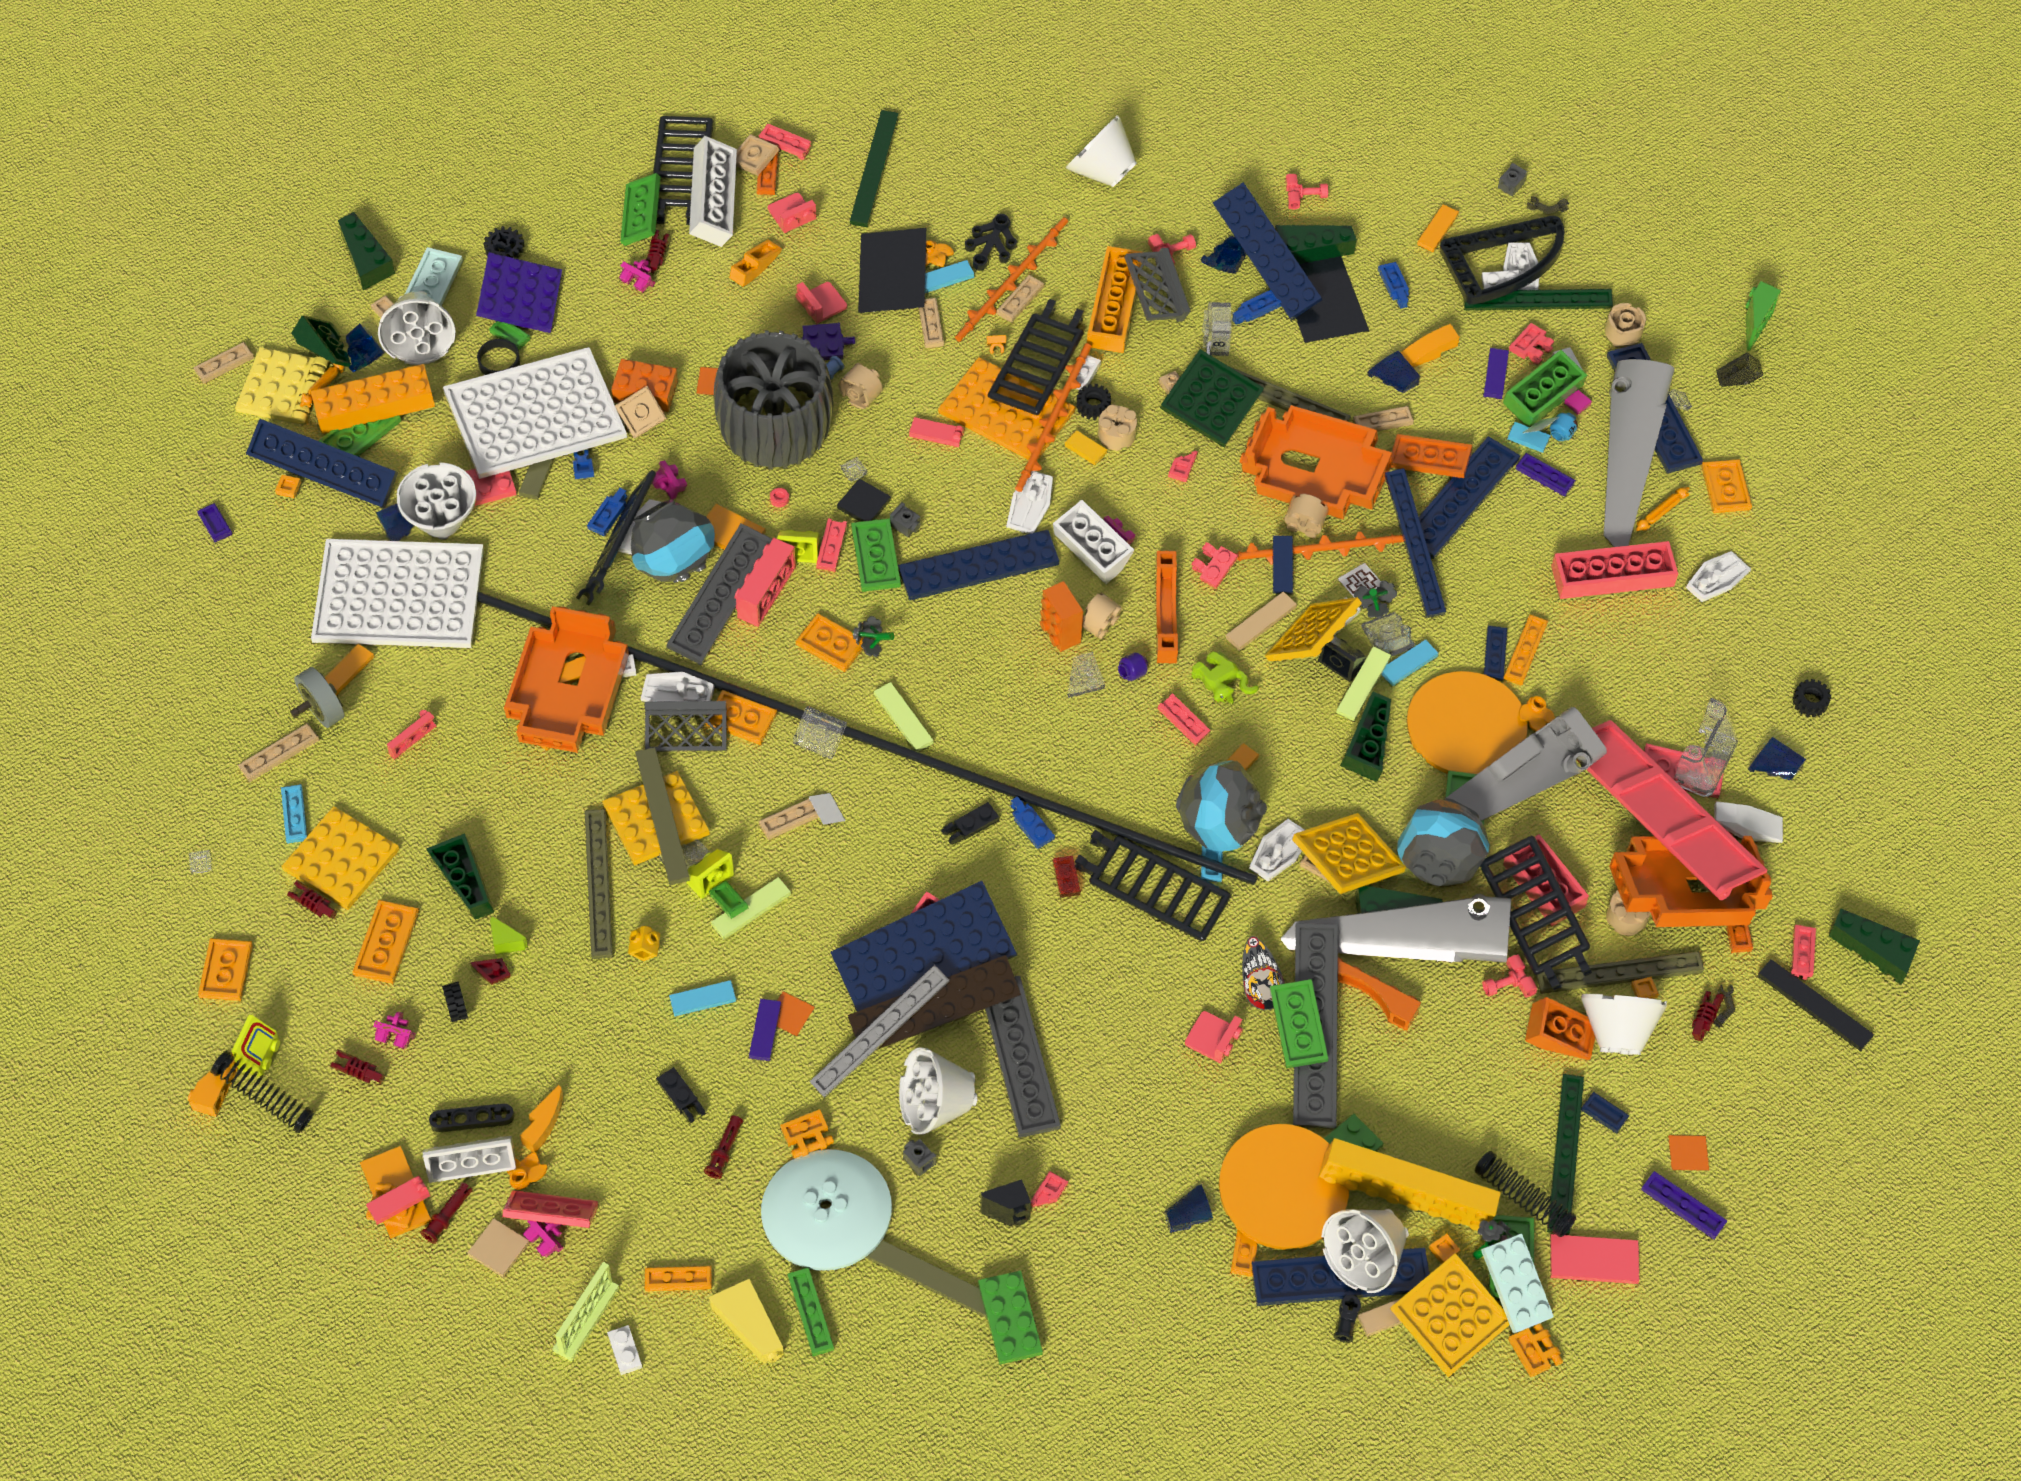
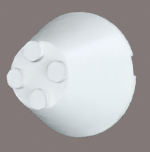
(1106, 156)
(416, 329)
(436, 498)
(1622, 1022)
(934, 1091)
(1364, 1247)

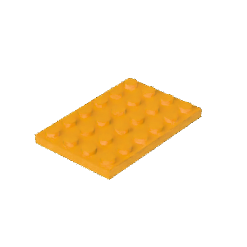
(997, 421)

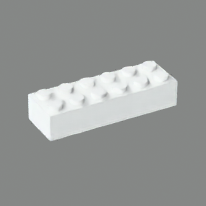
(713, 191)

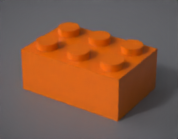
(636, 375)
(1061, 616)

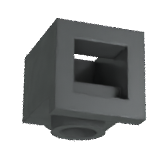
(1512, 179)
(905, 520)
(922, 1162)

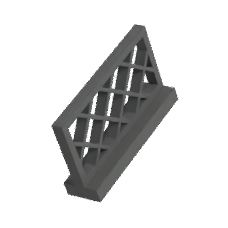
(1170, 284)
(690, 708)

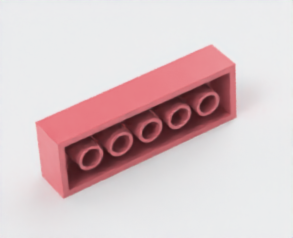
(1614, 570)

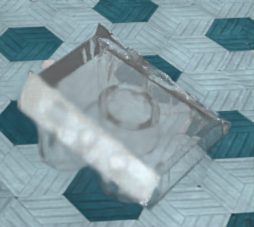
(1389, 634)
(819, 732)

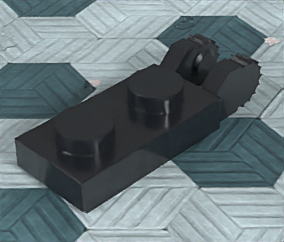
(971, 823)
(679, 1094)

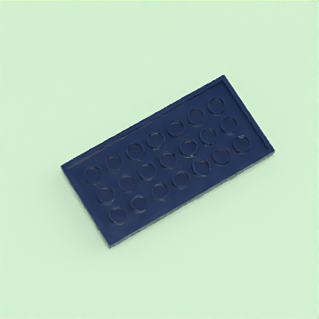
(948, 934)

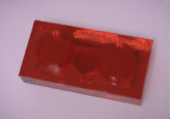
(1066, 876)

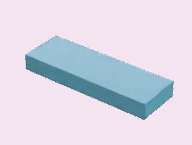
(948, 276)
(1409, 662)
(294, 813)
(702, 998)

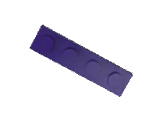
(1684, 1205)

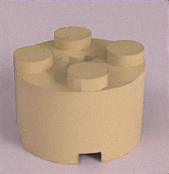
(1625, 325)
(861, 386)
(1117, 427)
(1306, 515)
(1100, 615)
(1625, 922)

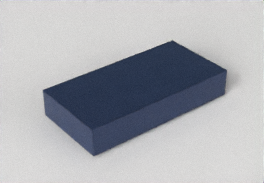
(1605, 1112)

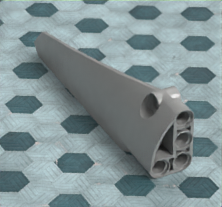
(1633, 435)
(1533, 765)
(1425, 932)

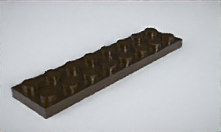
(960, 997)

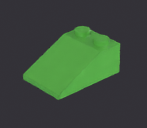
(1760, 309)

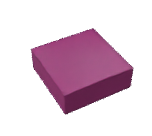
(1577, 402)

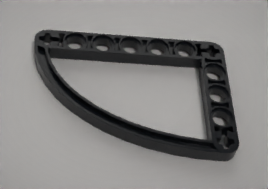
(1453, 248)

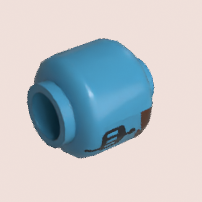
(1564, 427)

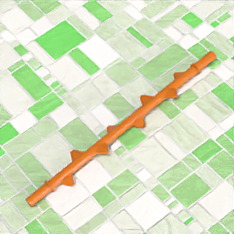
(1009, 284)
(1048, 423)
(1324, 545)

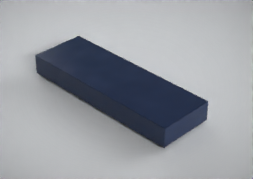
(1282, 564)
(1495, 652)

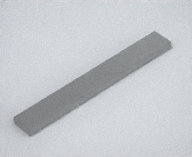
(879, 1031)

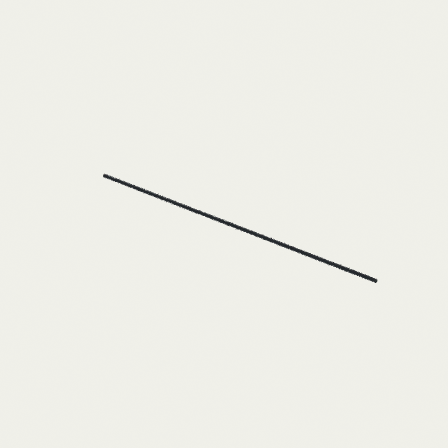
(911, 754)

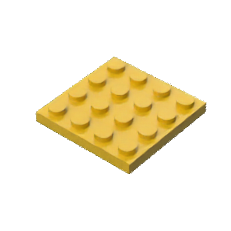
(1313, 629)
(634, 822)
(1349, 853)
(340, 858)
(1451, 1315)

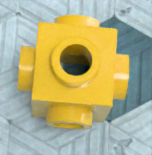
(644, 943)

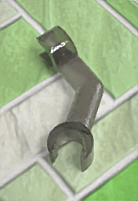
(1560, 206)
(1730, 1007)

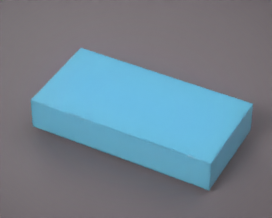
(1534, 440)
(1207, 874)

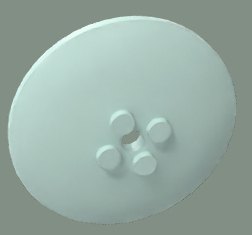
(832, 1235)

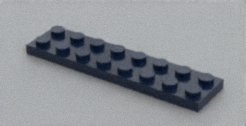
(1267, 251)
(1674, 444)
(322, 463)
(1464, 495)
(978, 565)
(1314, 1280)

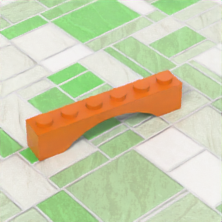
(1166, 607)
(1397, 1006)

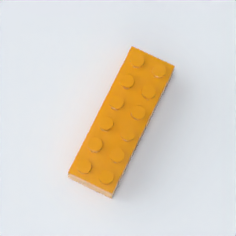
(1113, 302)
(372, 398)

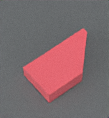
(1182, 467)
(1049, 1190)

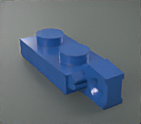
(1394, 283)
(1256, 307)
(608, 513)
(1031, 823)

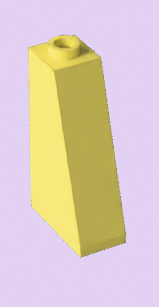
(747, 1318)

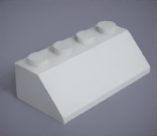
(1093, 541)
(469, 1159)

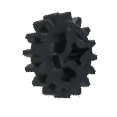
(504, 242)

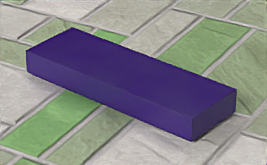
(1496, 373)
(1545, 474)
(765, 1030)

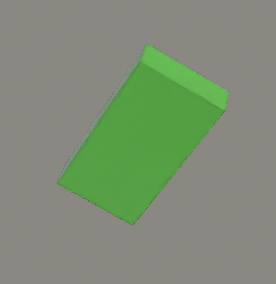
(510, 333)
(728, 899)

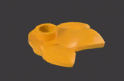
(937, 253)
(1536, 713)
(528, 1170)

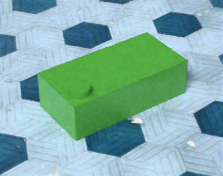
(1544, 388)

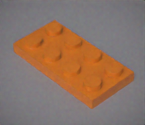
(1431, 456)

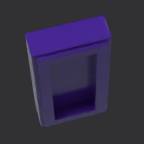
(214, 522)

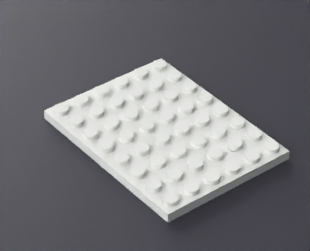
(534, 412)
(398, 593)

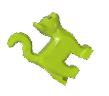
(1221, 675)

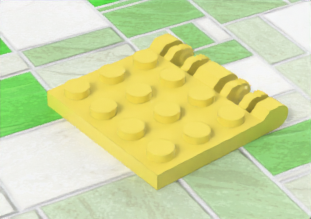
(277, 385)

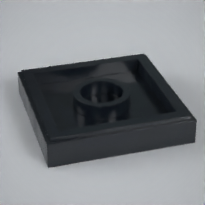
(863, 501)

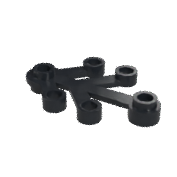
(999, 224)

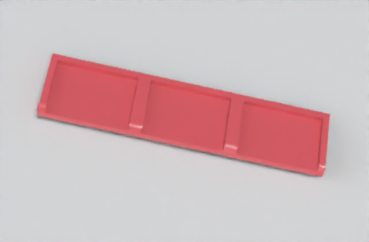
(1672, 814)

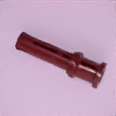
(720, 1156)
(441, 1220)

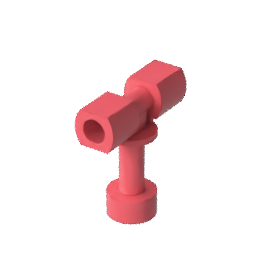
(1297, 191)
(1156, 244)
(1516, 977)

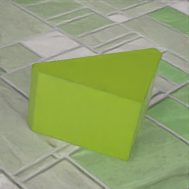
(505, 938)

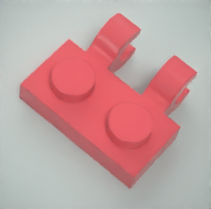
(1527, 341)
(1218, 567)

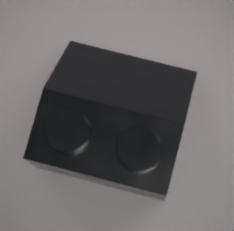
(1342, 658)
(1007, 1204)

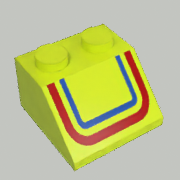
(256, 1045)

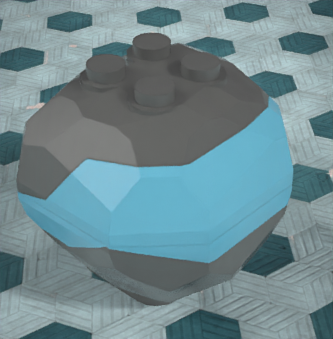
(671, 542)
(1221, 806)
(1443, 843)

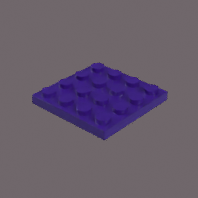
(519, 292)

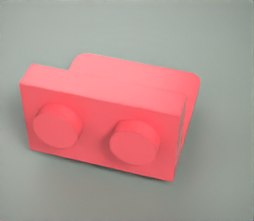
(792, 212)
(820, 301)
(1214, 1036)

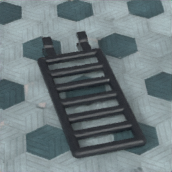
(660, 146)
(1057, 371)
(616, 538)
(1111, 846)
(1557, 892)

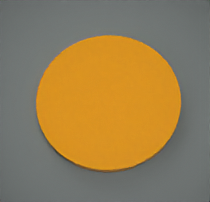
(1464, 721)
(1275, 1186)

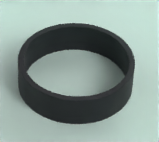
(494, 344)

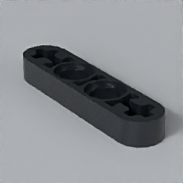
(471, 1114)

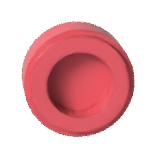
(779, 497)

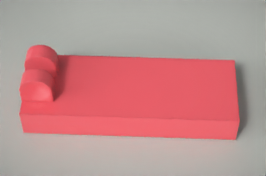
(786, 141)
(936, 432)
(831, 545)
(1184, 719)
(411, 734)
(1803, 951)
(398, 1200)

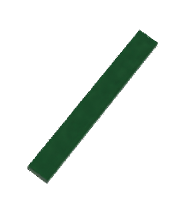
(874, 168)
(1548, 300)
(1566, 1144)

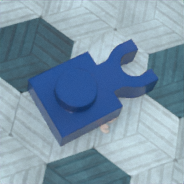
(583, 466)

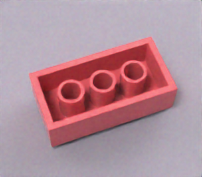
(765, 582)
(1571, 888)

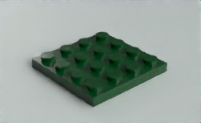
(1212, 398)

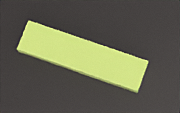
(1363, 683)
(903, 717)
(757, 905)

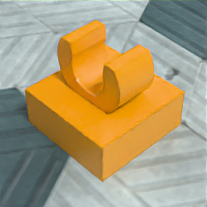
(994, 341)

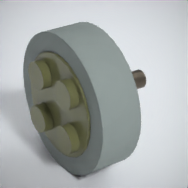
(318, 697)

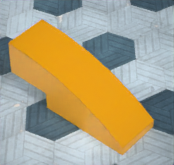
(754, 262)
(1431, 346)
(542, 1121)

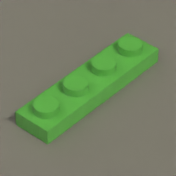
(810, 1312)

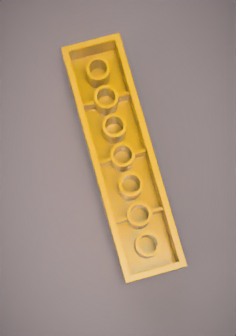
(1408, 1184)

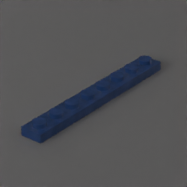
(1415, 543)

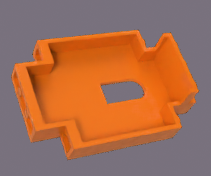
(1348, 466)
(558, 712)
(1657, 883)

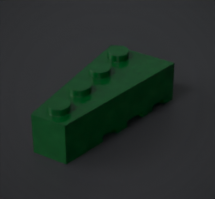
(1317, 242)
(366, 254)
(1368, 742)
(460, 869)
(1378, 899)
(1875, 943)

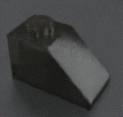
(1740, 371)

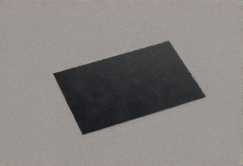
(892, 270)
(1339, 310)

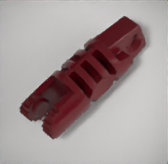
(657, 251)
(312, 901)
(1706, 1015)
(358, 1068)

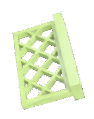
(586, 1313)

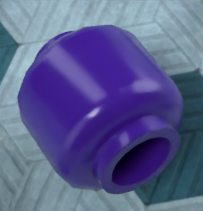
(1133, 666)

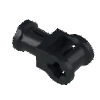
(1347, 1318)

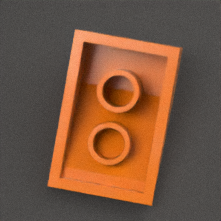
(1560, 1029)

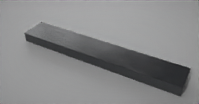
(1816, 1005)

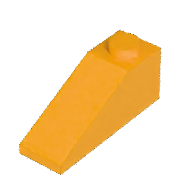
(210, 1092)

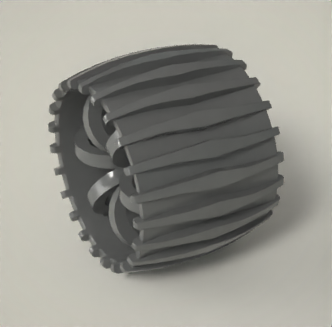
(771, 365)

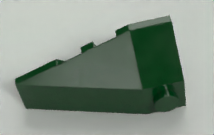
(322, 339)

